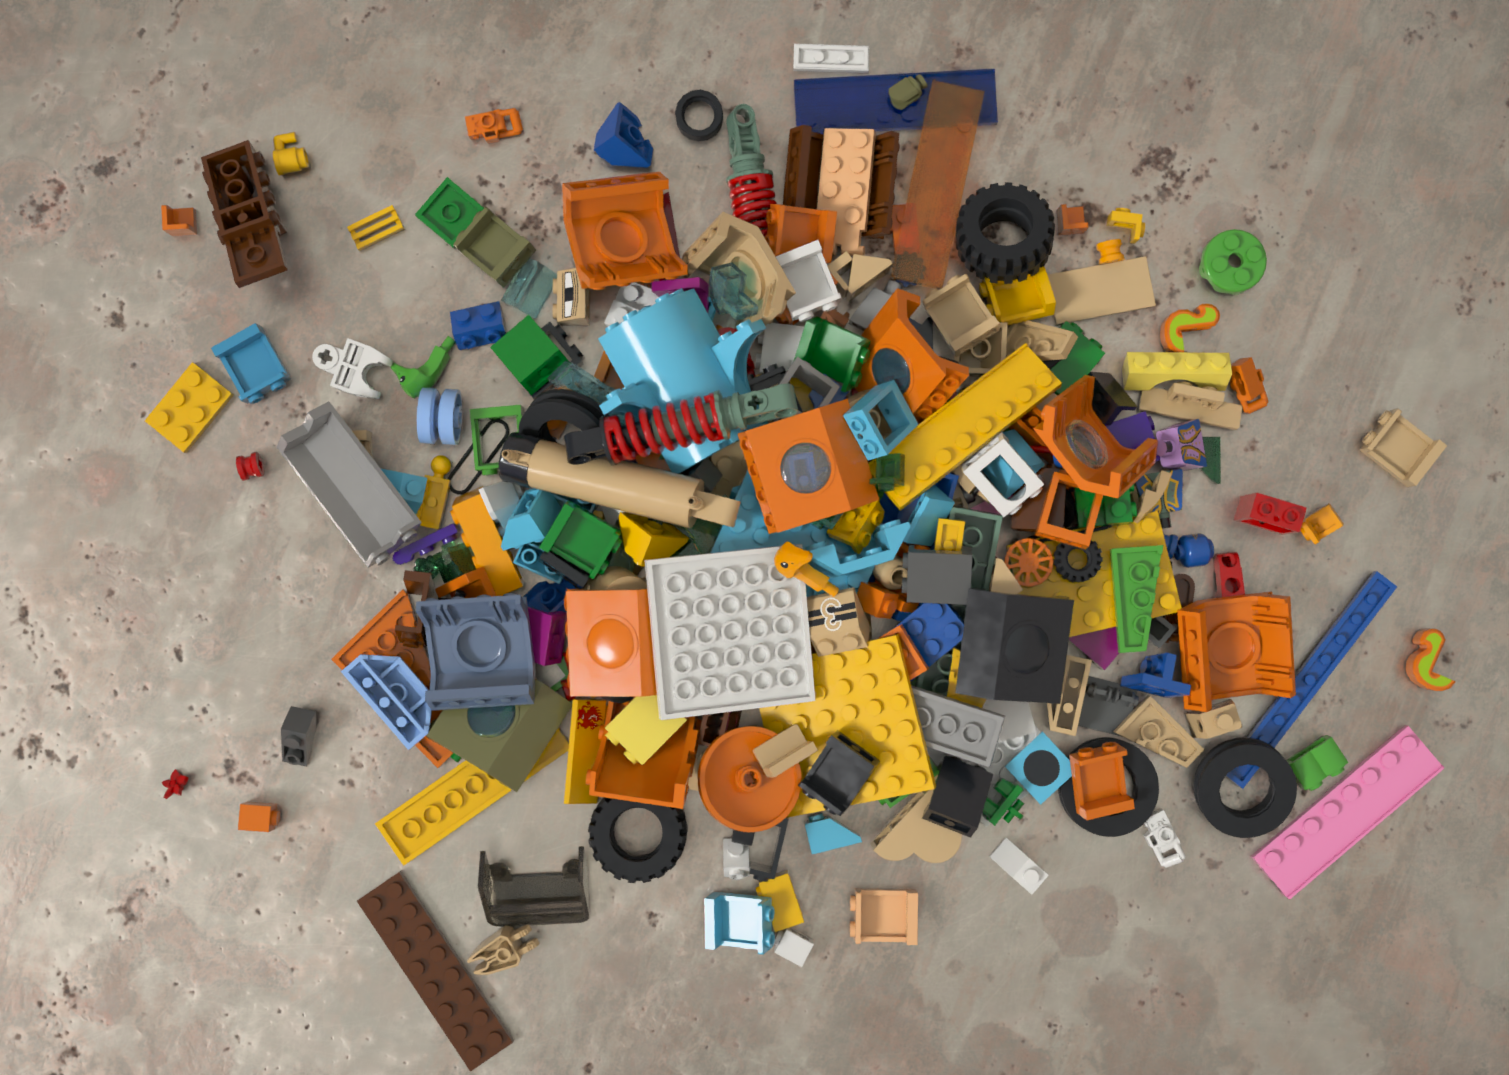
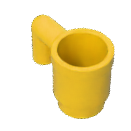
(288, 159)

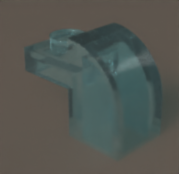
(728, 294)

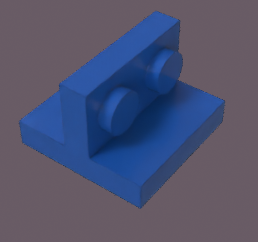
(1157, 677)

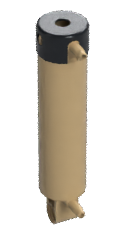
(624, 487)

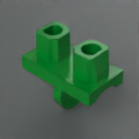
(1010, 793)

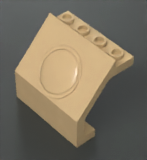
(743, 244)

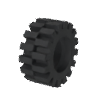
(1077, 575)

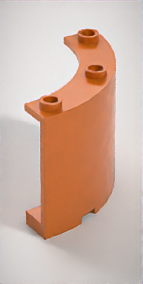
(659, 781)

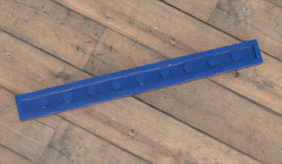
(1318, 667)

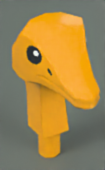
(794, 562)

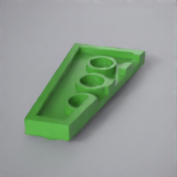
(1134, 587)

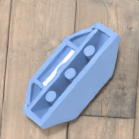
(393, 694)

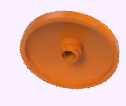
(738, 789)

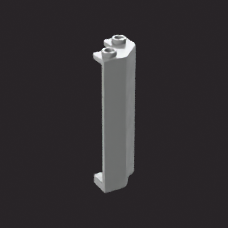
(349, 485)

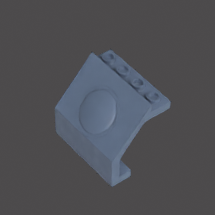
(478, 651)

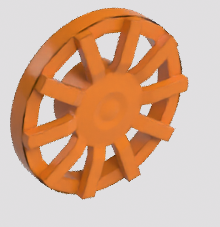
(1029, 561)

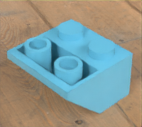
(530, 519)

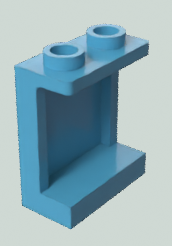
(252, 363)

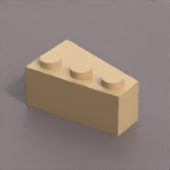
(1066, 715)

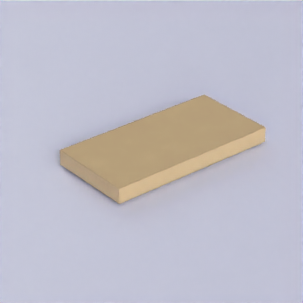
(1102, 290)

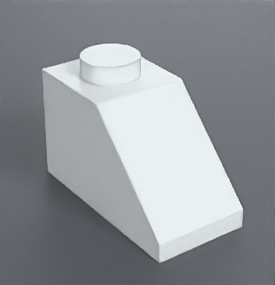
(1018, 866)

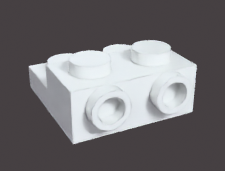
(629, 299)

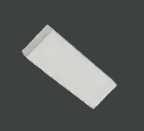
(831, 58)

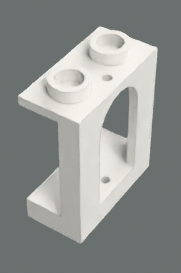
(1001, 446)

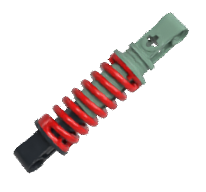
(678, 426)

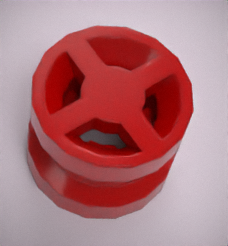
(250, 466)

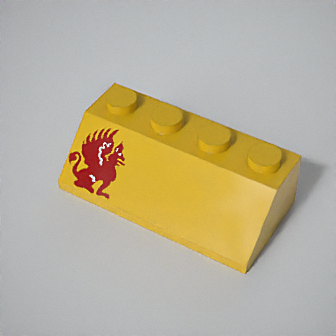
(583, 747)

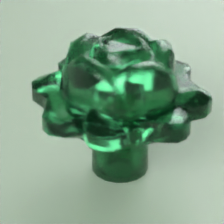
(426, 565)

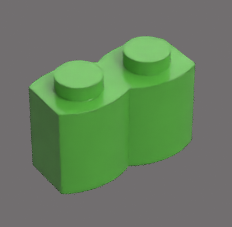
(1317, 762)

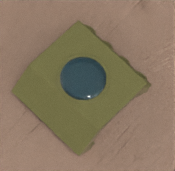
(502, 738)

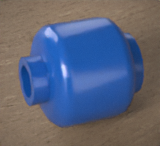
(1194, 550)

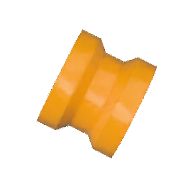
(1110, 251)

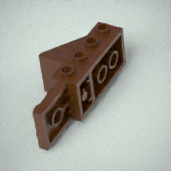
(245, 212)

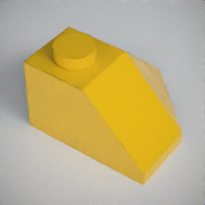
(649, 539)

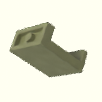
(494, 247)

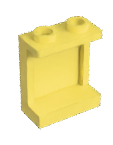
(641, 729)

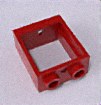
(1276, 514)

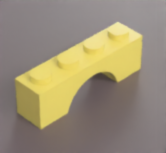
(1148, 369)

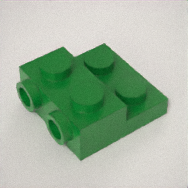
(1111, 512)

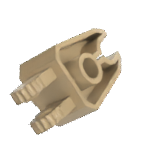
(502, 950)

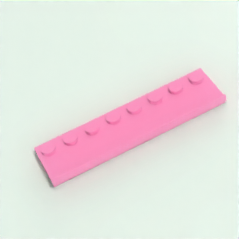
(1347, 812)

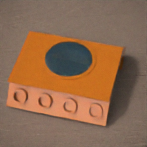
(904, 356)

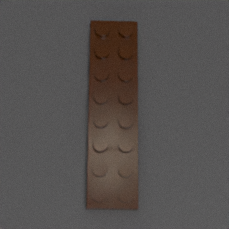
(435, 971)

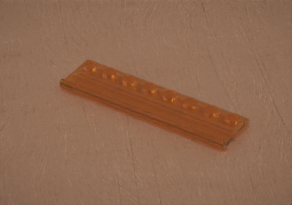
(937, 184)

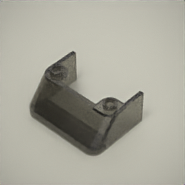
(534, 897)

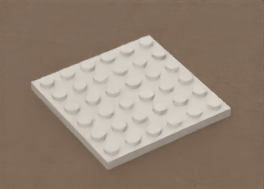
(727, 633)

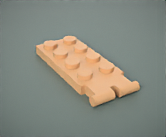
(847, 184)

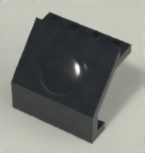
(1014, 646)

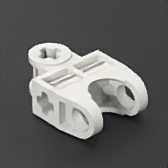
(351, 366)

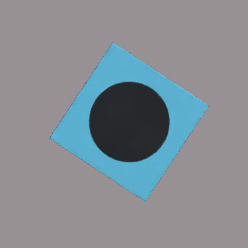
(1040, 767)

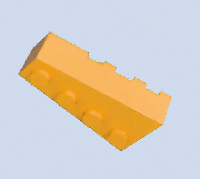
(486, 542)

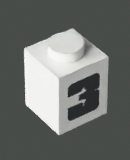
(793, 945)

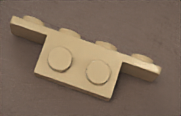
(1192, 403)

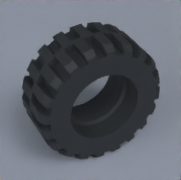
(1010, 205)
(630, 866)

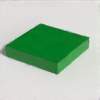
(448, 211)

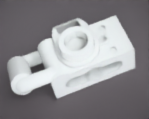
(1164, 839)

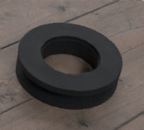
(559, 405)
(1144, 793)
(1265, 815)

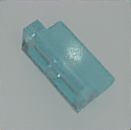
(530, 288)

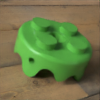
(1221, 274)

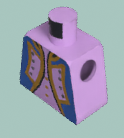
(1181, 446)

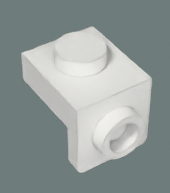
(735, 860)

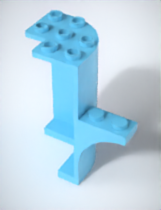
(672, 356)

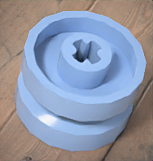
(439, 416)

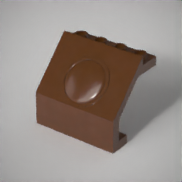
(804, 171)

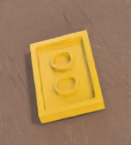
(189, 407)

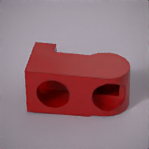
(1228, 575)

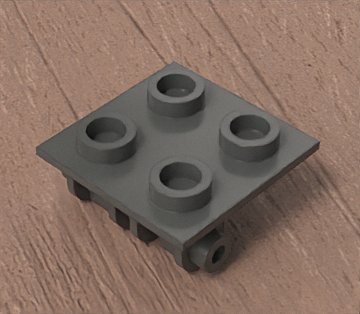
(1106, 705)

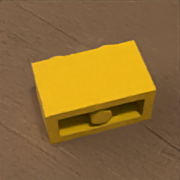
(783, 900)

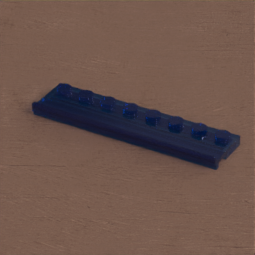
(866, 102)

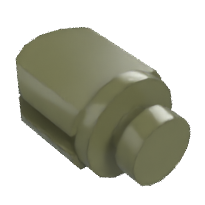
(907, 91)

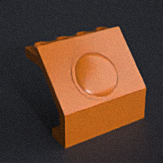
(620, 230)
(609, 643)
(1236, 648)

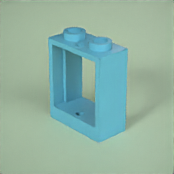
(895, 412)

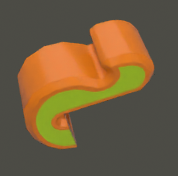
(1185, 321)
(1422, 661)

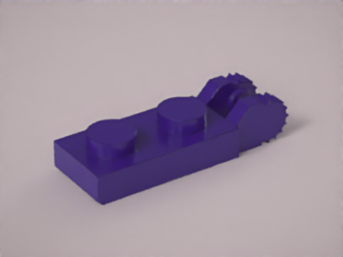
(426, 544)

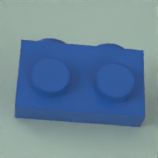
(477, 325)

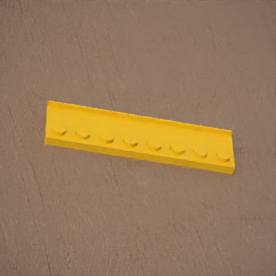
(970, 422)

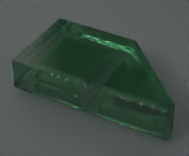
(1213, 459)

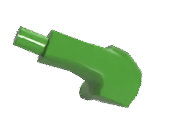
(427, 375)

